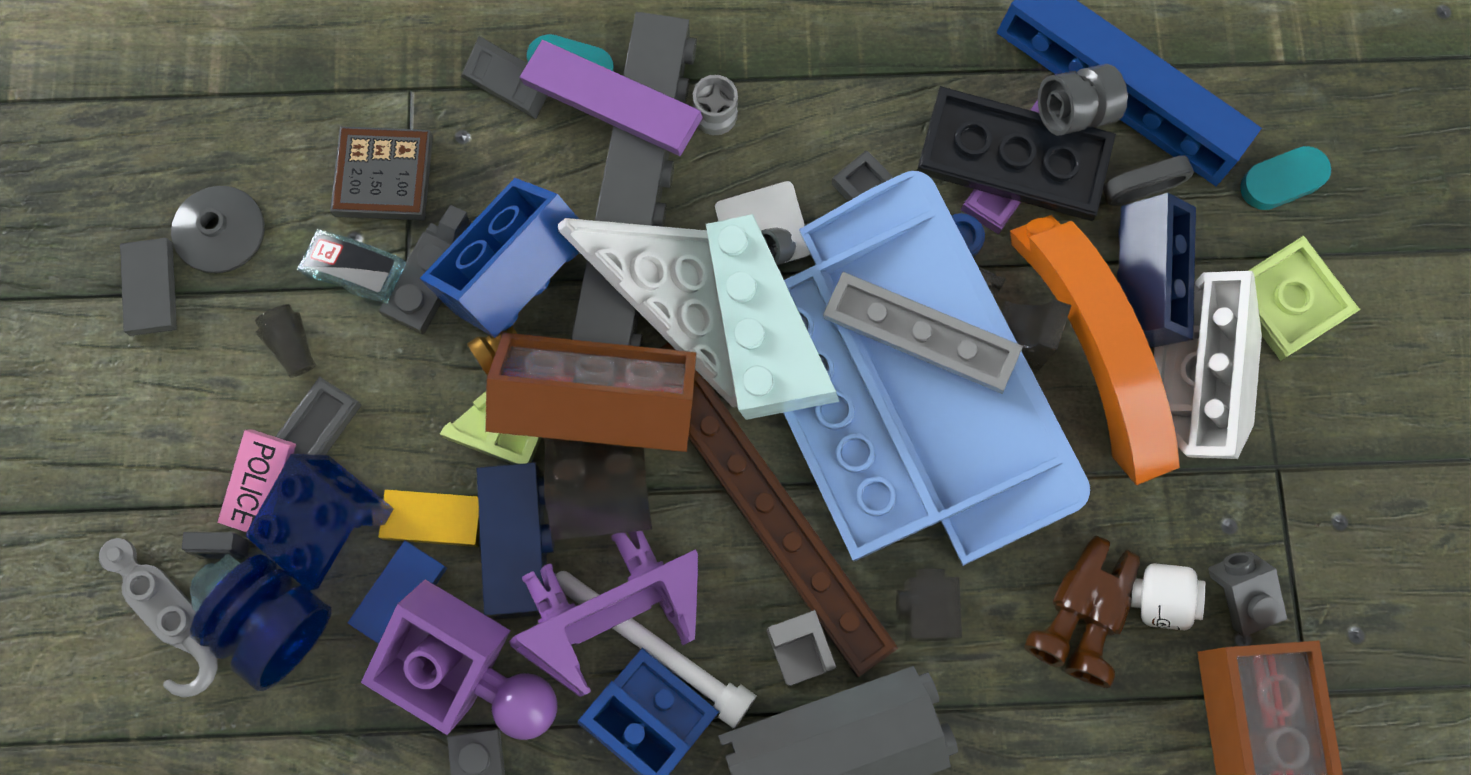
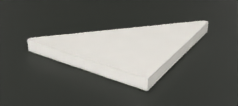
(668, 281)

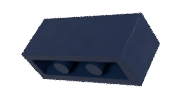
(1159, 266)
(511, 537)

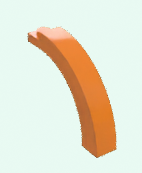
(1113, 342)

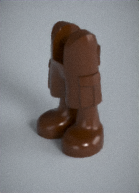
(1098, 600)

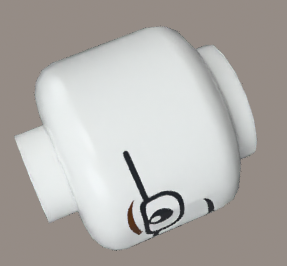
(1169, 596)

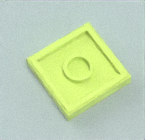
(1298, 298)

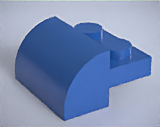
(648, 717)

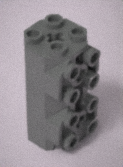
(859, 731)

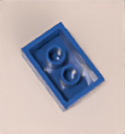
(503, 257)

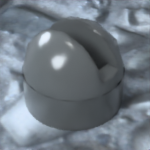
(782, 240)

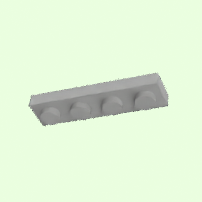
(922, 332)

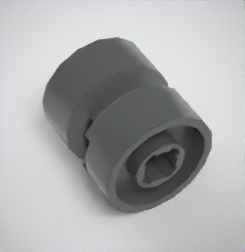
(1082, 99)

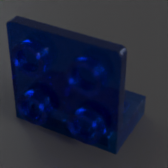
(312, 515)

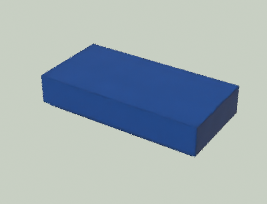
(397, 580)

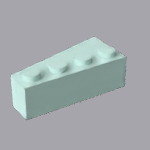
(765, 336)

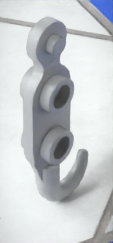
(161, 608)

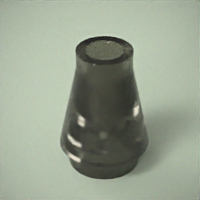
(286, 339)

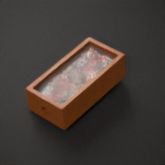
(590, 392)
(1269, 710)

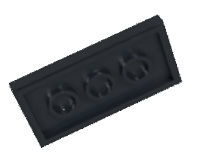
(1014, 154)

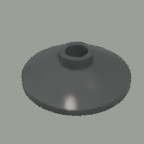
(230, 242)

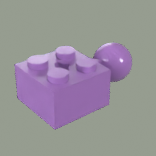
(442, 658)

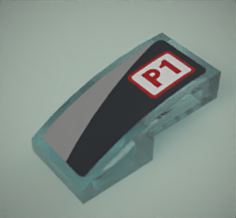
(352, 265)

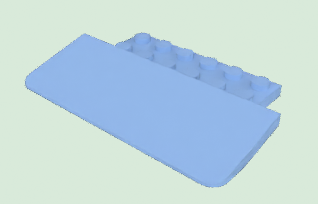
(907, 435)

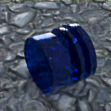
(260, 622)

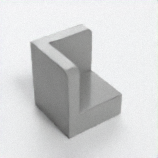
(801, 648)

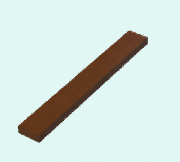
(785, 532)

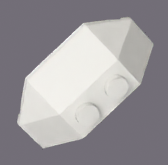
(1216, 374)

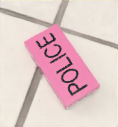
(253, 475)

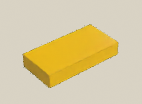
(431, 518)

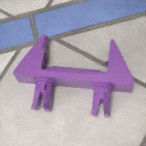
(566, 624)

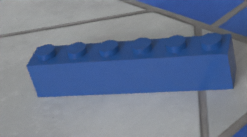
(1161, 99)

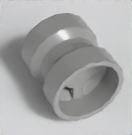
(714, 94)

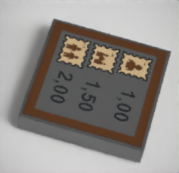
(382, 173)

